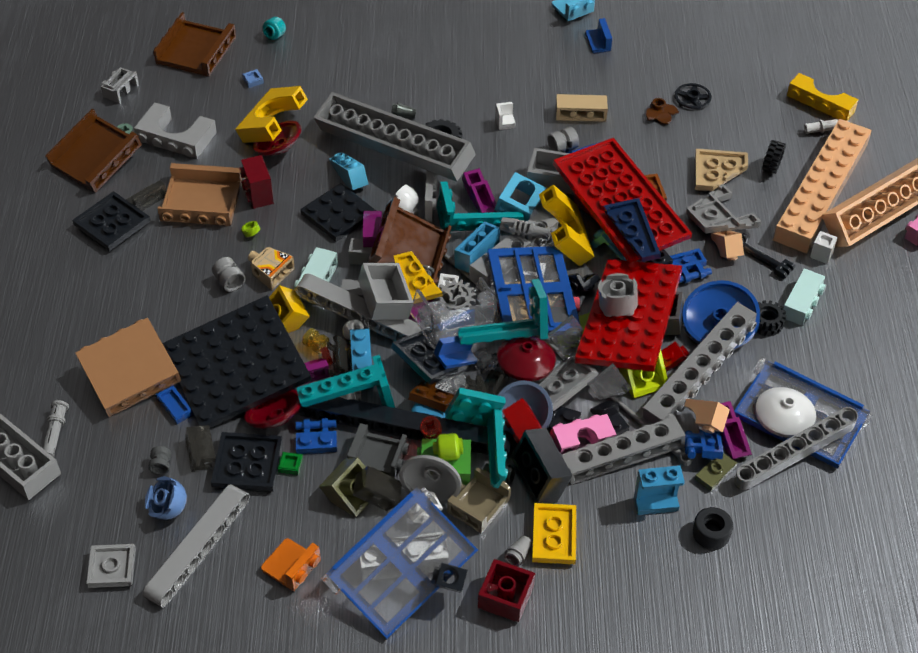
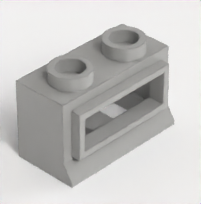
(119, 80)

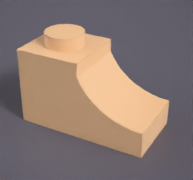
(729, 244)
(709, 414)

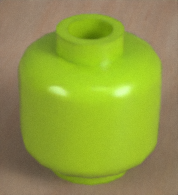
(448, 447)

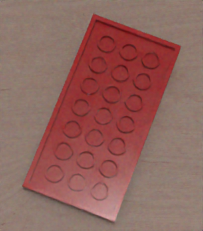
(608, 176)
(633, 339)

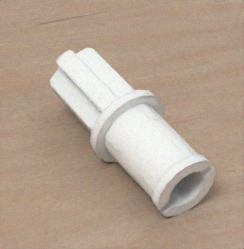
(820, 126)

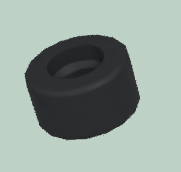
(718, 518)

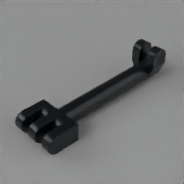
(782, 269)

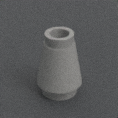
(517, 551)

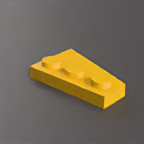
(416, 276)

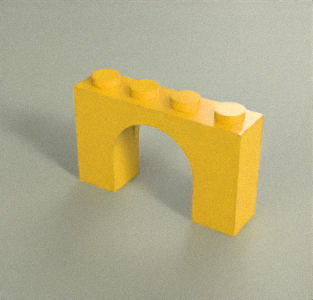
(259, 123)
(572, 235)

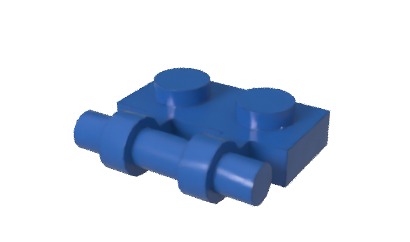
(691, 260)
(316, 442)
(705, 443)

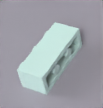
(320, 264)
(804, 296)

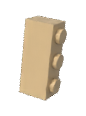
(581, 107)

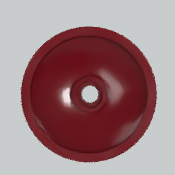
(283, 142)
(526, 358)
(275, 411)

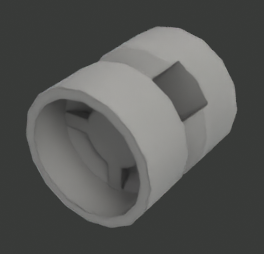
(564, 140)
(228, 274)

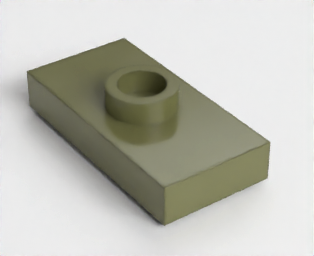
(715, 472)

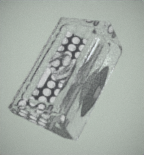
(452, 383)

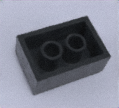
(541, 466)

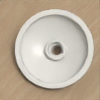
(784, 411)

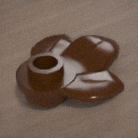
(661, 111)

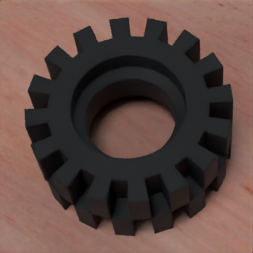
(773, 156)
(776, 313)

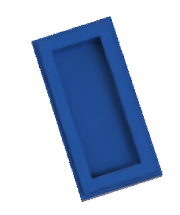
(174, 404)

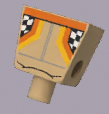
(271, 266)

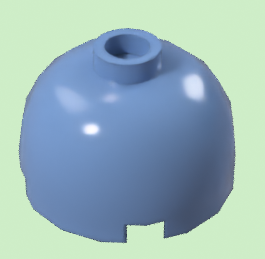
(165, 499)

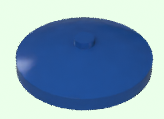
(711, 303)

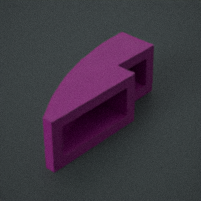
(479, 191)
(371, 224)
(733, 436)

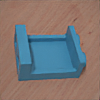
(658, 490)

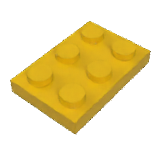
(554, 533)

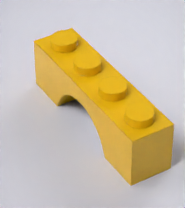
(837, 106)

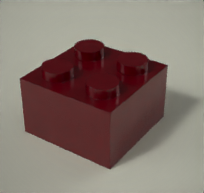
(256, 182)
(506, 590)

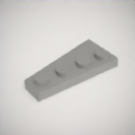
(430, 195)

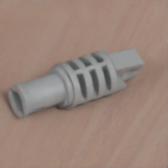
(526, 229)

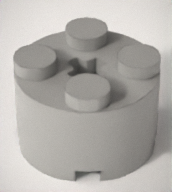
(618, 295)

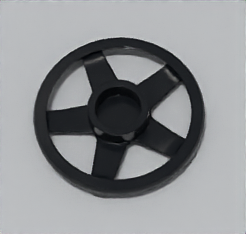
(692, 95)

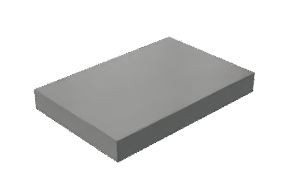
(567, 381)

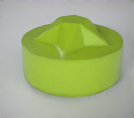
(250, 228)

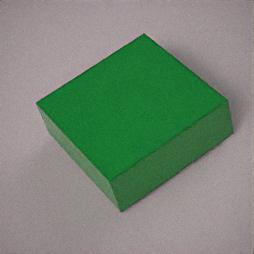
(290, 463)

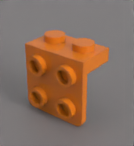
(291, 563)

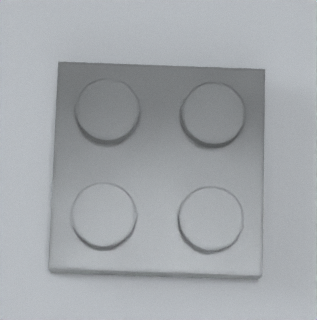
(111, 565)

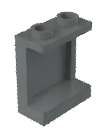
(379, 451)

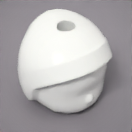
(350, 325)

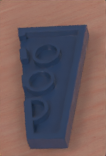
(634, 227)

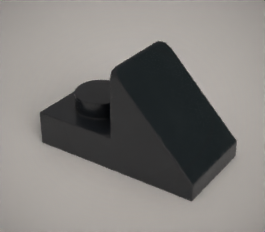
(612, 410)

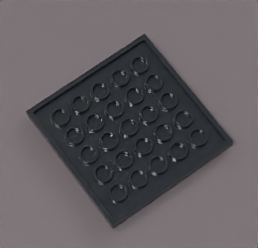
(236, 362)

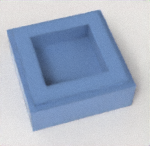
(252, 78)

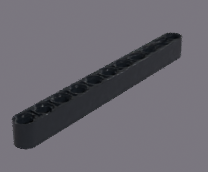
(397, 421)

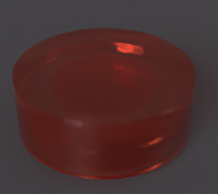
(326, 355)

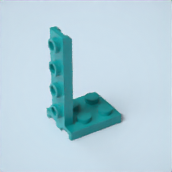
(465, 221)
(508, 330)
(348, 383)
(485, 411)

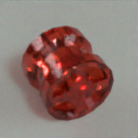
(433, 431)

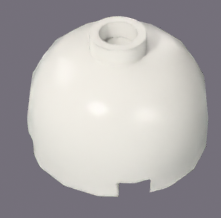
(408, 199)

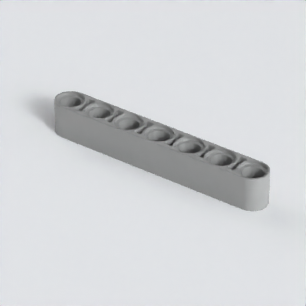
(351, 307)
(799, 440)
(196, 546)

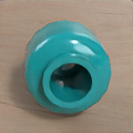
(274, 28)

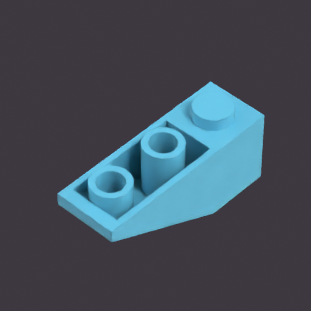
(349, 170)

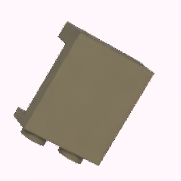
(479, 501)

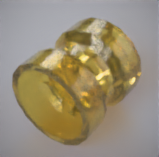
(315, 340)

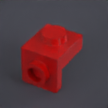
(674, 355)

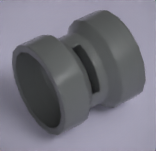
(159, 463)

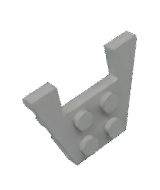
(714, 217)

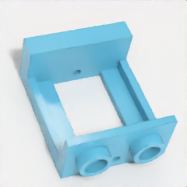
(519, 182)

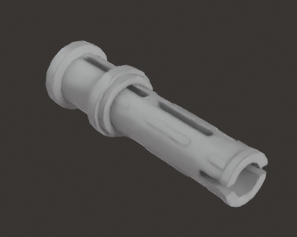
(55, 422)

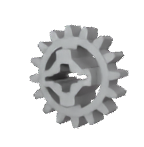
(457, 295)

